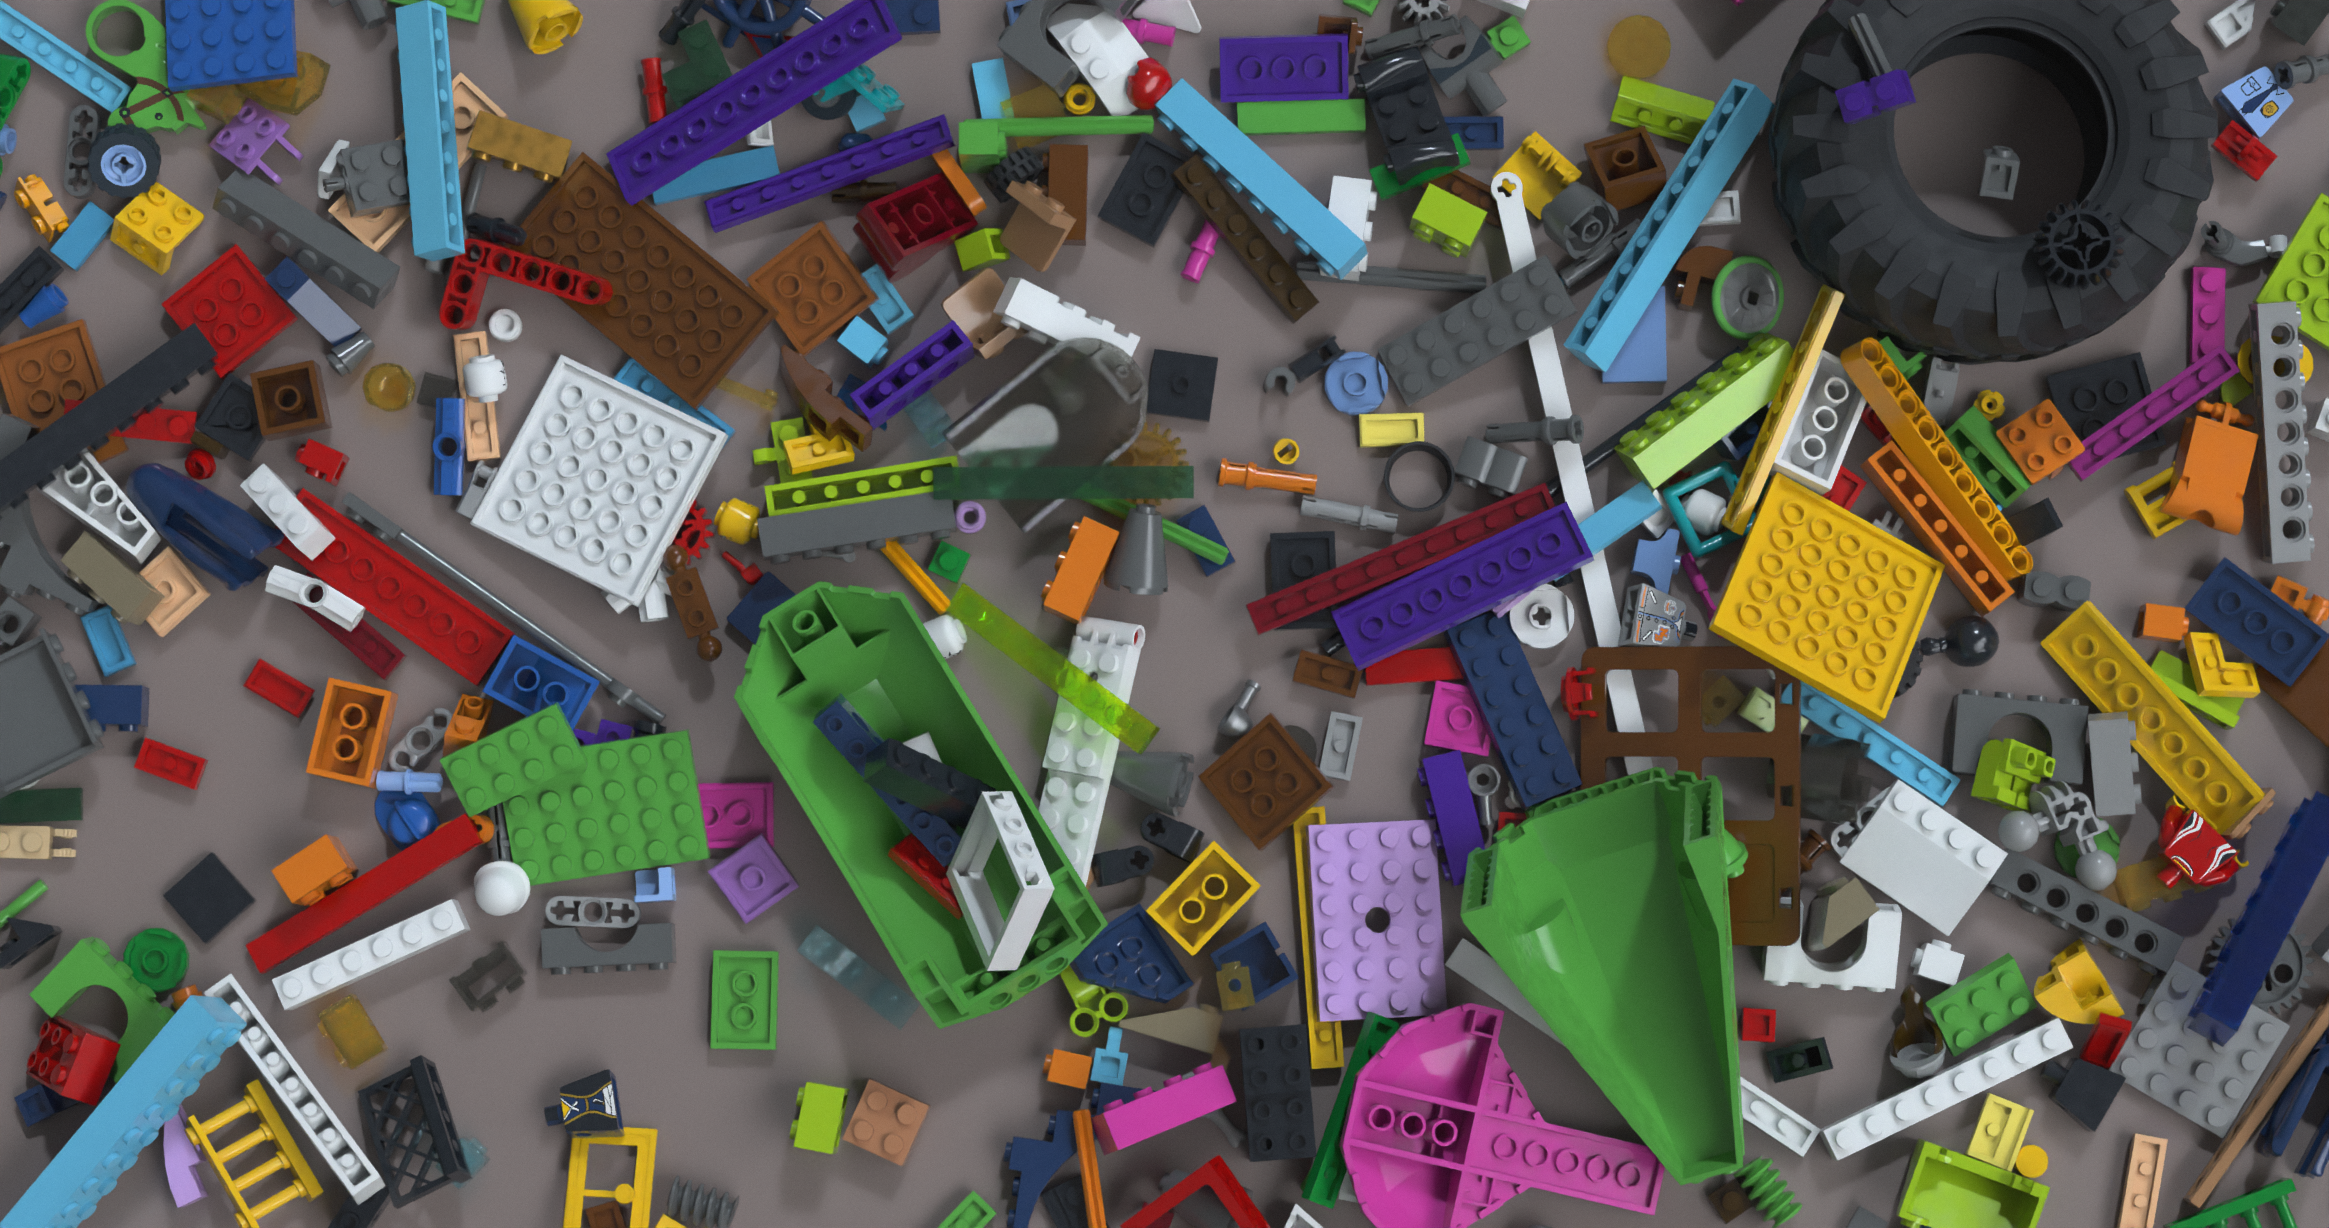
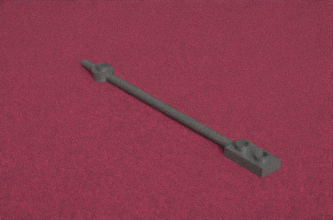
(386, 529)

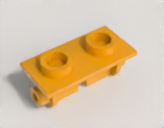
(32, 197)

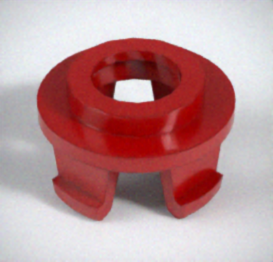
(1574, 693)

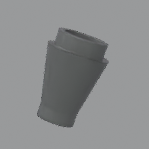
(349, 354)

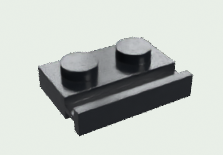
(1067, 1204)

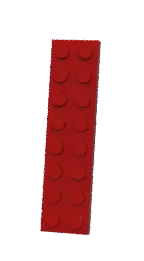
(402, 595)

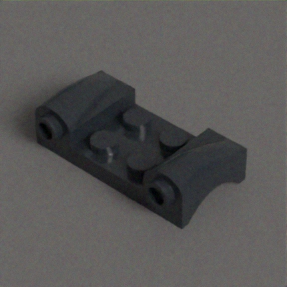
(1406, 114)

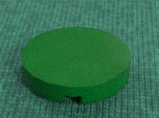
(157, 958)

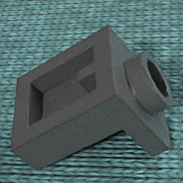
(1999, 172)

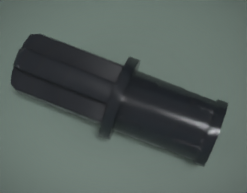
(681, 18)
(496, 229)

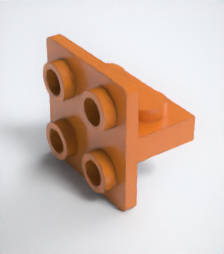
(2040, 442)

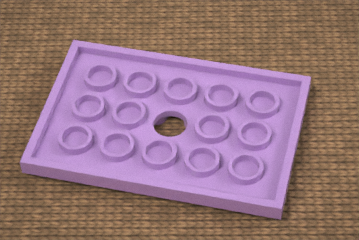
(1362, 970)

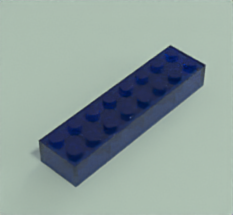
(2264, 923)

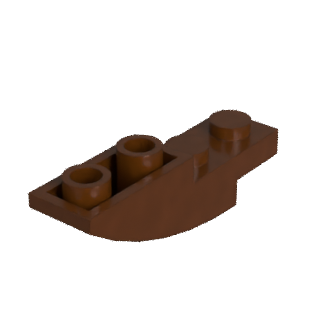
(813, 397)

